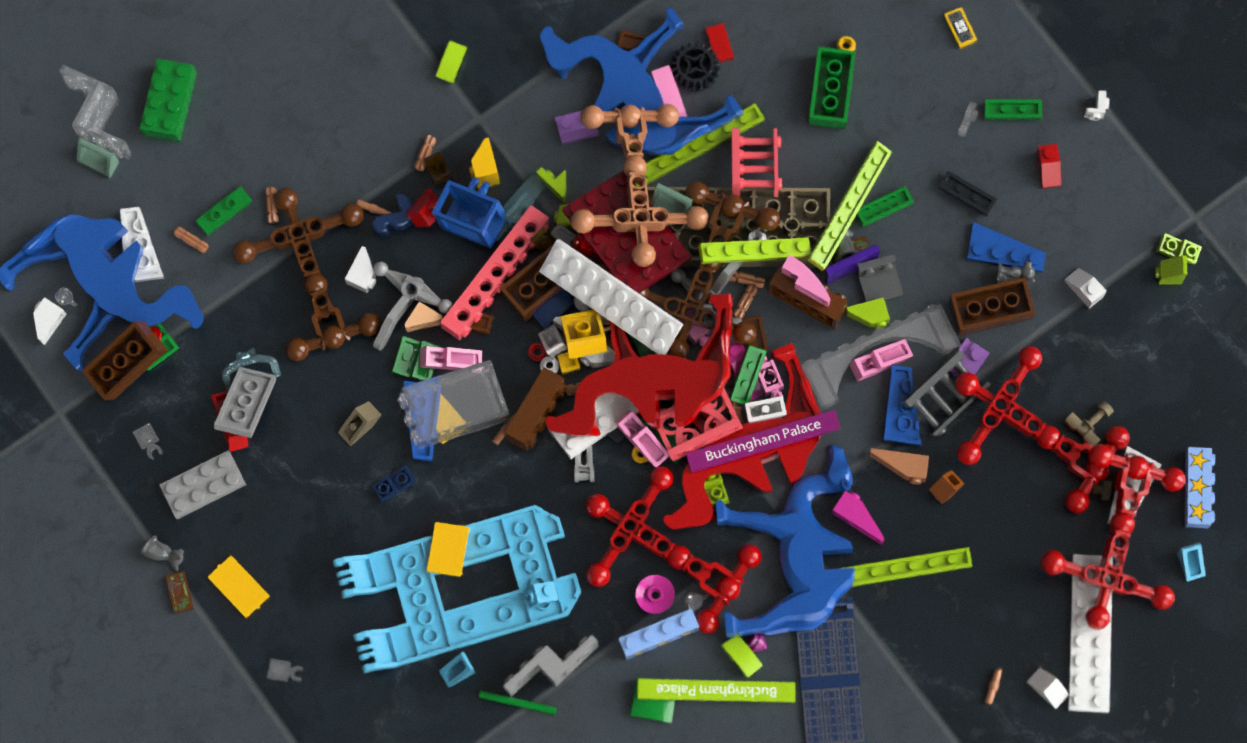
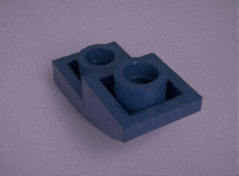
(554, 307)
(394, 484)

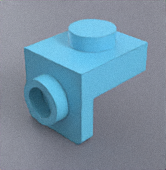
(541, 594)

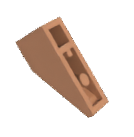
(906, 465)

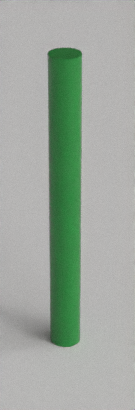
(518, 702)

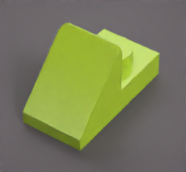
(557, 185)

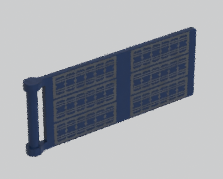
(831, 680)

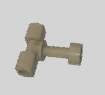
(1084, 427)

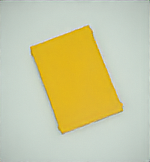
(448, 549)

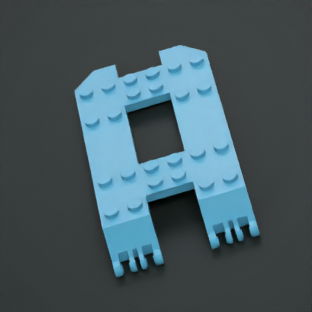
(436, 631)

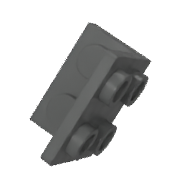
(879, 279)

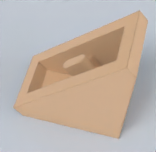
(422, 318)

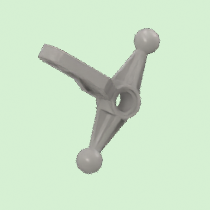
(679, 276)
(402, 282)

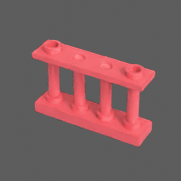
(739, 169)

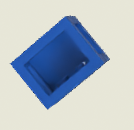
(471, 213)

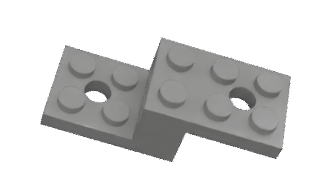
(550, 665)

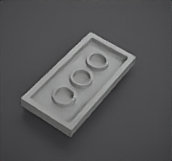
(245, 402)
(202, 484)

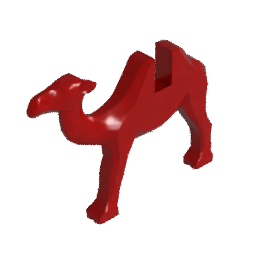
(654, 379)
(792, 457)

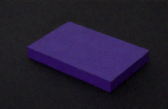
(849, 264)

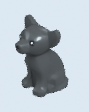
(845, 247)
(1011, 273)
(158, 551)

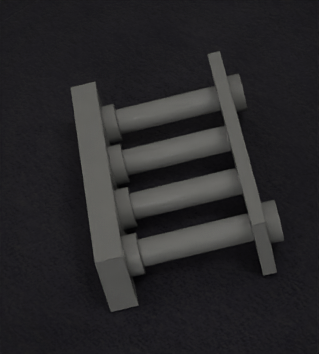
(927, 387)

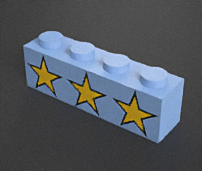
(1199, 487)
(659, 634)

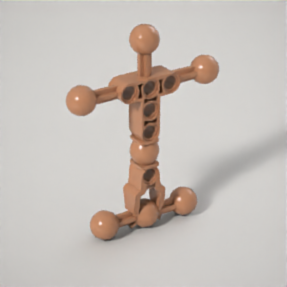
(635, 169)

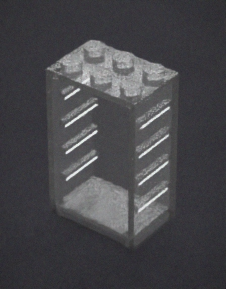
(453, 404)

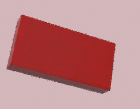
(719, 42)

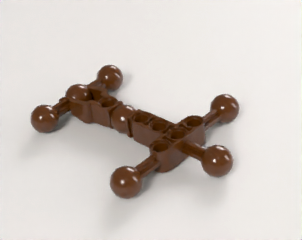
(731, 207)
(315, 283)

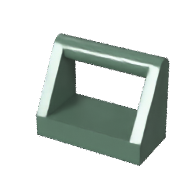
(96, 158)
(670, 200)

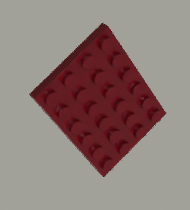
(616, 247)

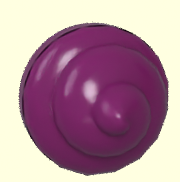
(756, 642)

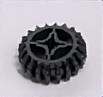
(705, 77)

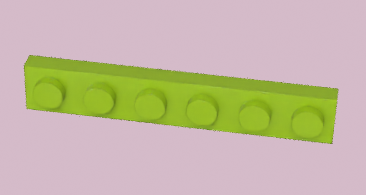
(754, 250)

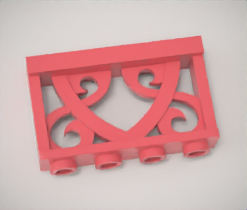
(699, 441)

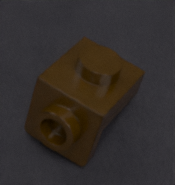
(437, 168)
(543, 240)

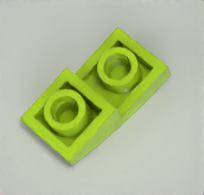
(451, 61)
(1175, 247)
(715, 489)
(741, 655)

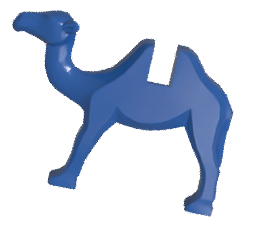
(629, 83)
(102, 277)
(800, 554)

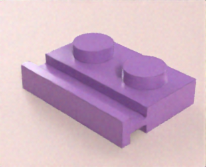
(572, 129)
(973, 359)

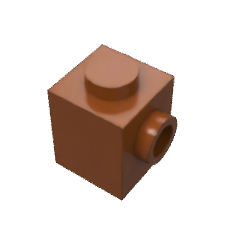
(946, 487)

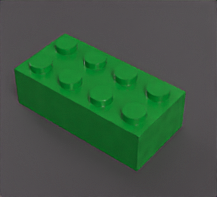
(832, 88)
(168, 100)

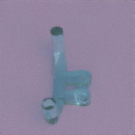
(245, 359)

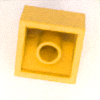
(484, 165)
(583, 334)

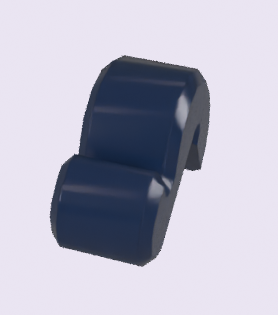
(397, 221)

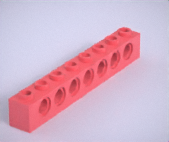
(459, 329)

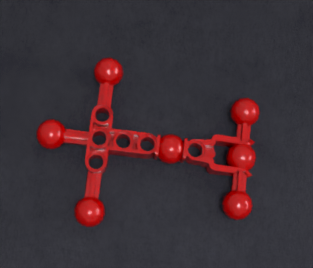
(1046, 435)
(1122, 525)
(676, 556)

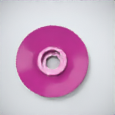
(653, 584)

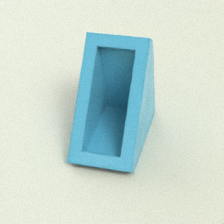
(1192, 561)
(457, 670)

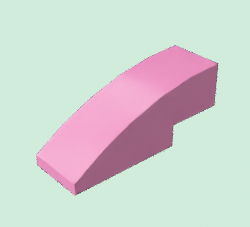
(666, 84)
(805, 280)
(448, 358)
(880, 360)
(642, 438)

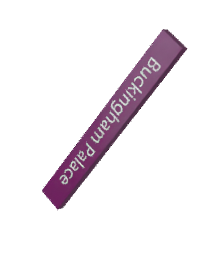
(763, 441)

